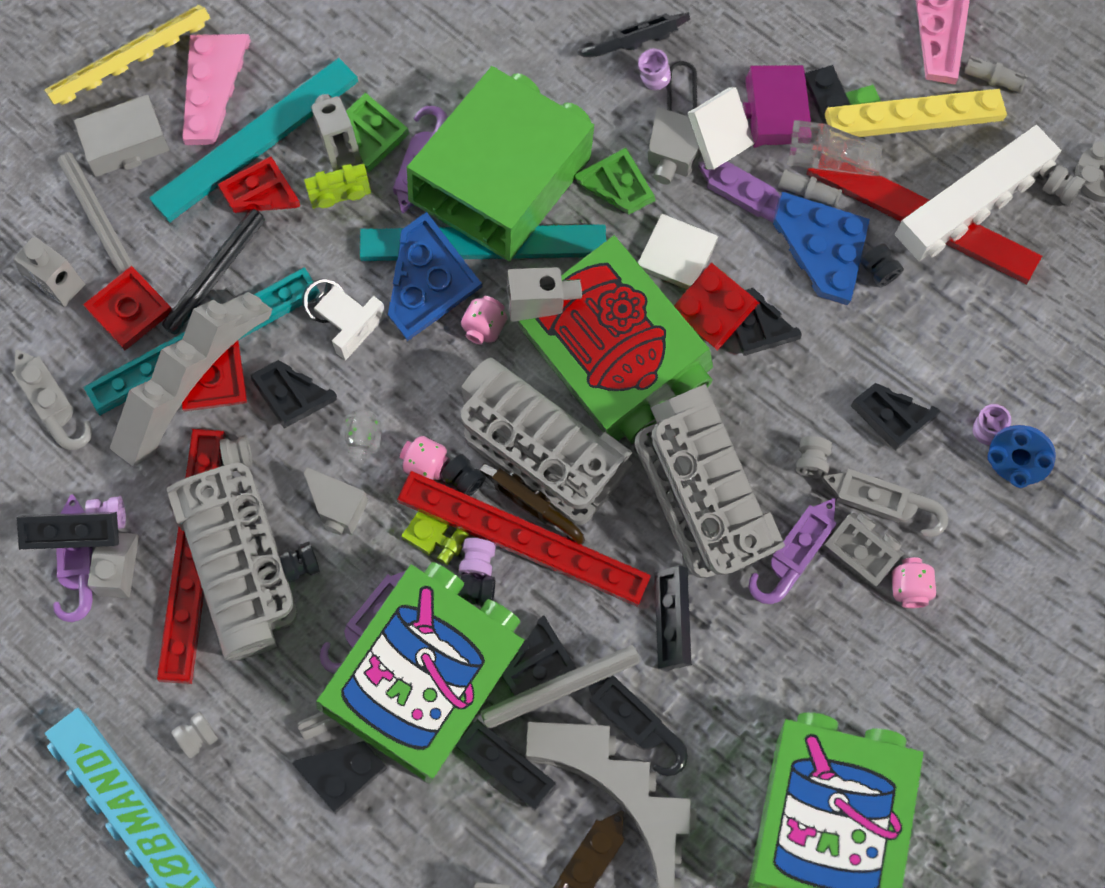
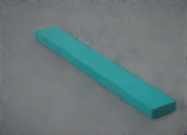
(251, 141)
(544, 242)
(114, 387)

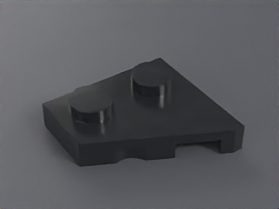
(764, 328)
(290, 393)
(892, 414)
(537, 660)
(341, 772)

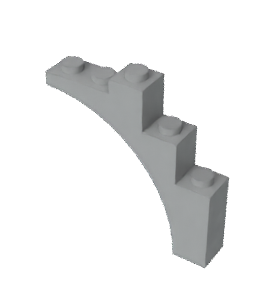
(179, 367)
(586, 753)

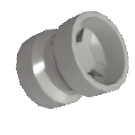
(1064, 185)
(814, 457)
(191, 737)

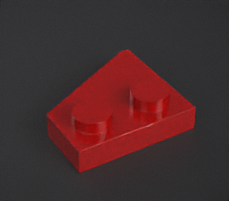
(259, 188)

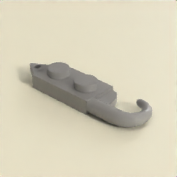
(47, 399)
(884, 499)

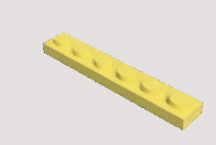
(117, 61)
(918, 113)

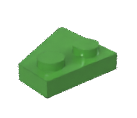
(375, 130)

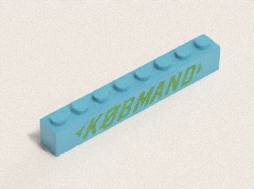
(124, 804)

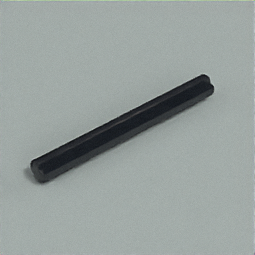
(213, 271)

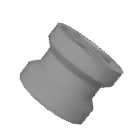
(236, 451)

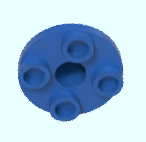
(1021, 455)

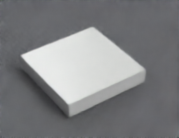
(721, 128)
(677, 251)

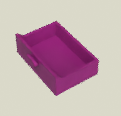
(774, 101)

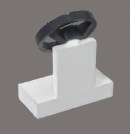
(345, 314)

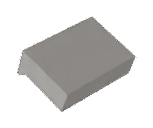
(121, 136)

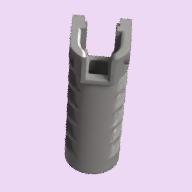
(546, 438)
(707, 485)
(229, 563)

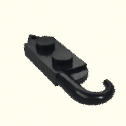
(634, 35)
(636, 721)

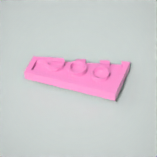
(942, 37)
(210, 83)

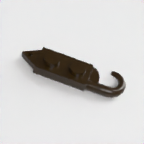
(534, 503)
(593, 854)

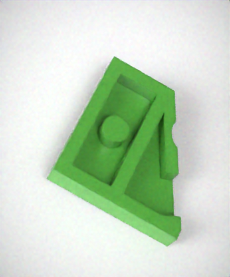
(617, 182)

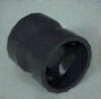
(882, 265)
(463, 475)
(291, 563)
(476, 590)

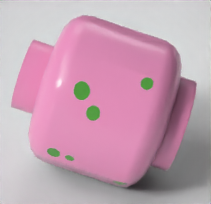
(484, 320)
(424, 457)
(913, 583)

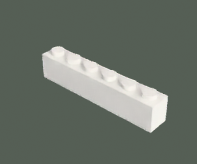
(977, 193)

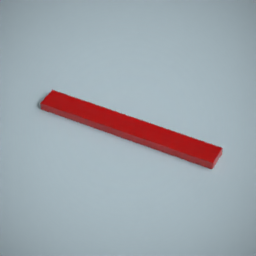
(901, 202)
(524, 538)
(185, 590)

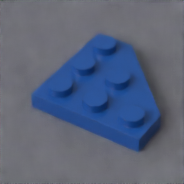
(823, 243)
(427, 278)

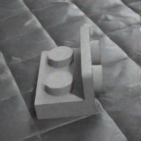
(865, 547)

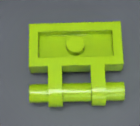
(338, 186)
(428, 532)

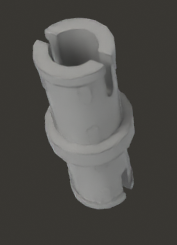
(995, 74)
(810, 188)

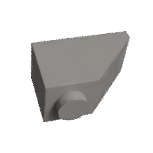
(336, 502)
(114, 567)

